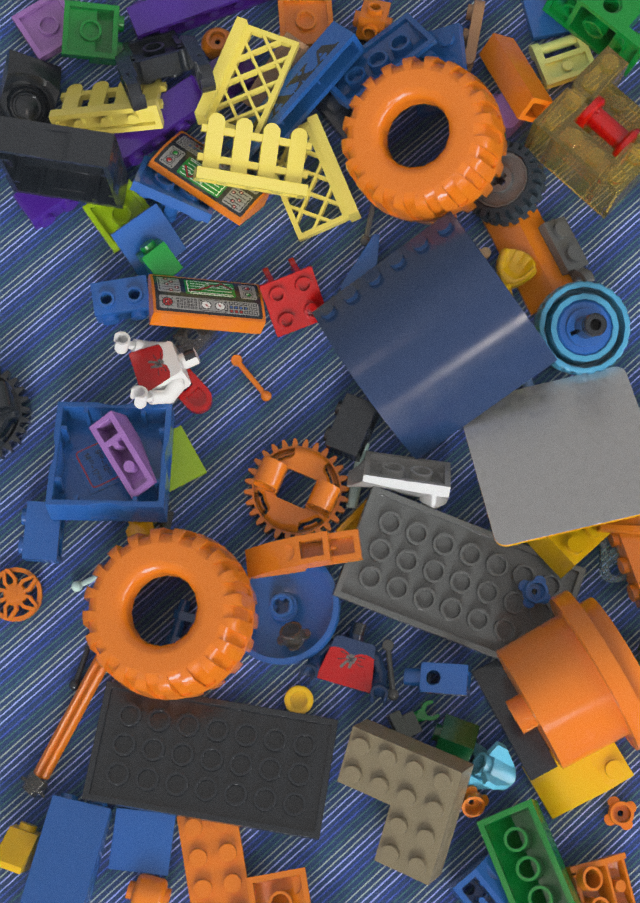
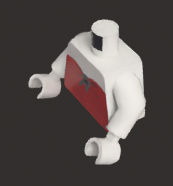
(158, 369)

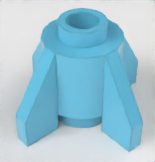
(492, 768)

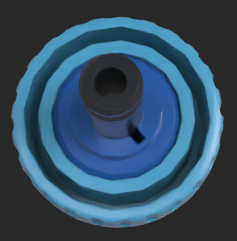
(583, 327)

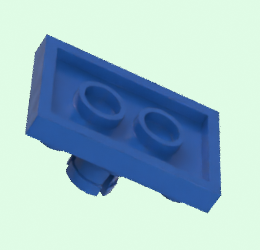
(449, 47)
(169, 195)

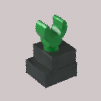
(409, 723)

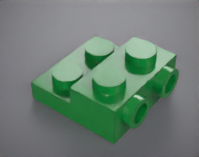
(92, 32)

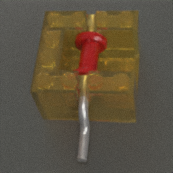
(592, 135)

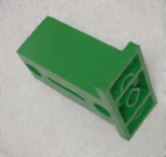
(601, 24)

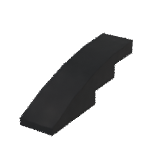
(528, 746)

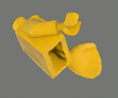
(515, 268)

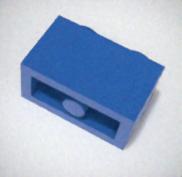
(42, 536)

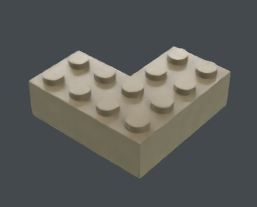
(422, 791)

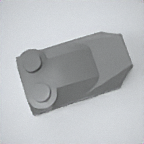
(405, 475)

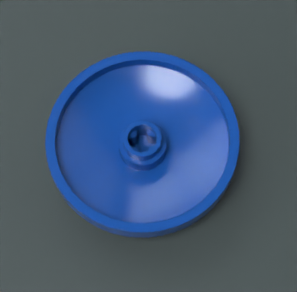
(298, 598)

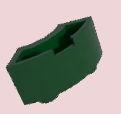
(455, 737)

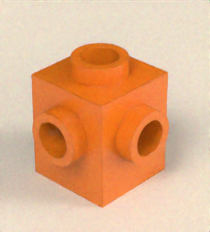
(372, 19)

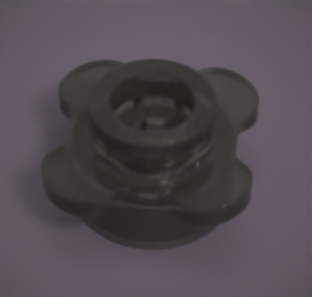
(293, 635)
(34, 785)

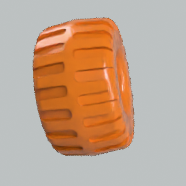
(460, 170)
(215, 639)

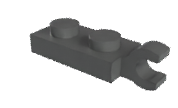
(565, 249)

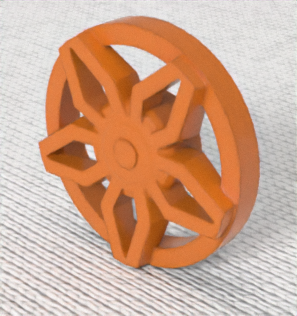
(16, 594)

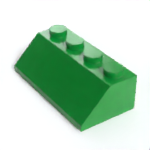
(527, 856)

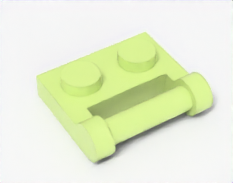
(562, 67)

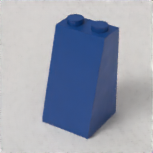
(68, 852)

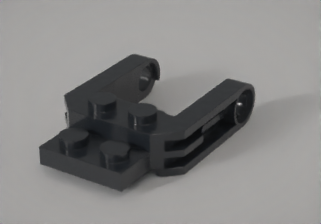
(160, 57)

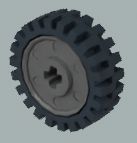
(518, 194)

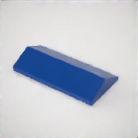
(397, 41)

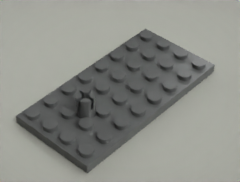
(445, 575)

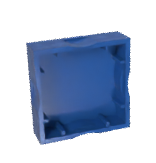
(66, 491)

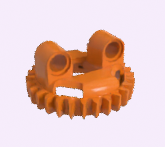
(283, 515)

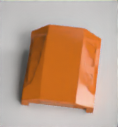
(602, 880)

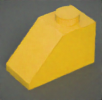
(19, 847)

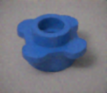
(542, 595)

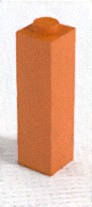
(515, 77)

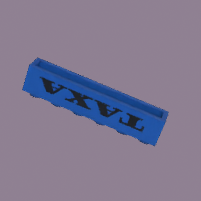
(309, 81)

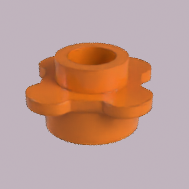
(477, 806)
(628, 809)

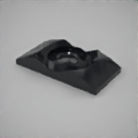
(29, 87)

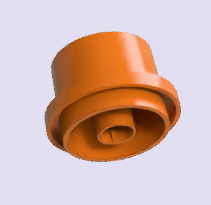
(574, 681)

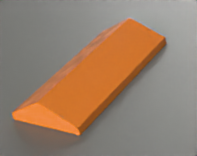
(527, 238)

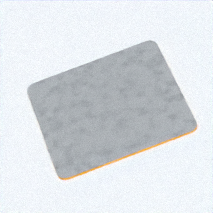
(559, 456)

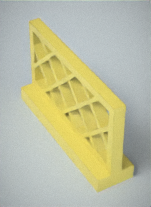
(227, 66)
(333, 176)

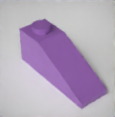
(124, 452)

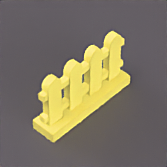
(109, 117)
(266, 166)

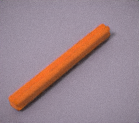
(70, 720)

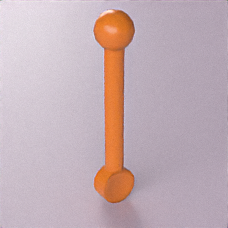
(236, 361)

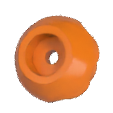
(209, 41)

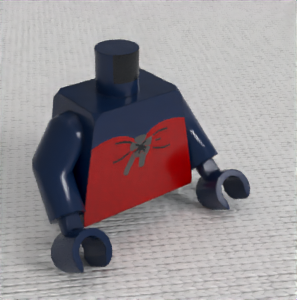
(350, 664)

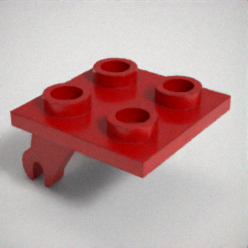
(291, 298)

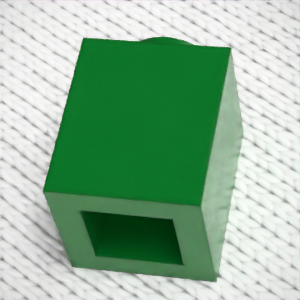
(158, 258)

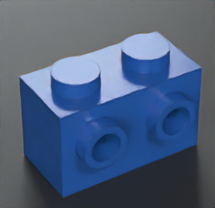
(121, 299)

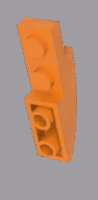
(303, 552)

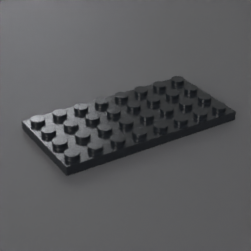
(212, 761)

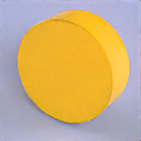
(298, 699)

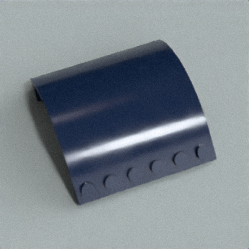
(433, 336)

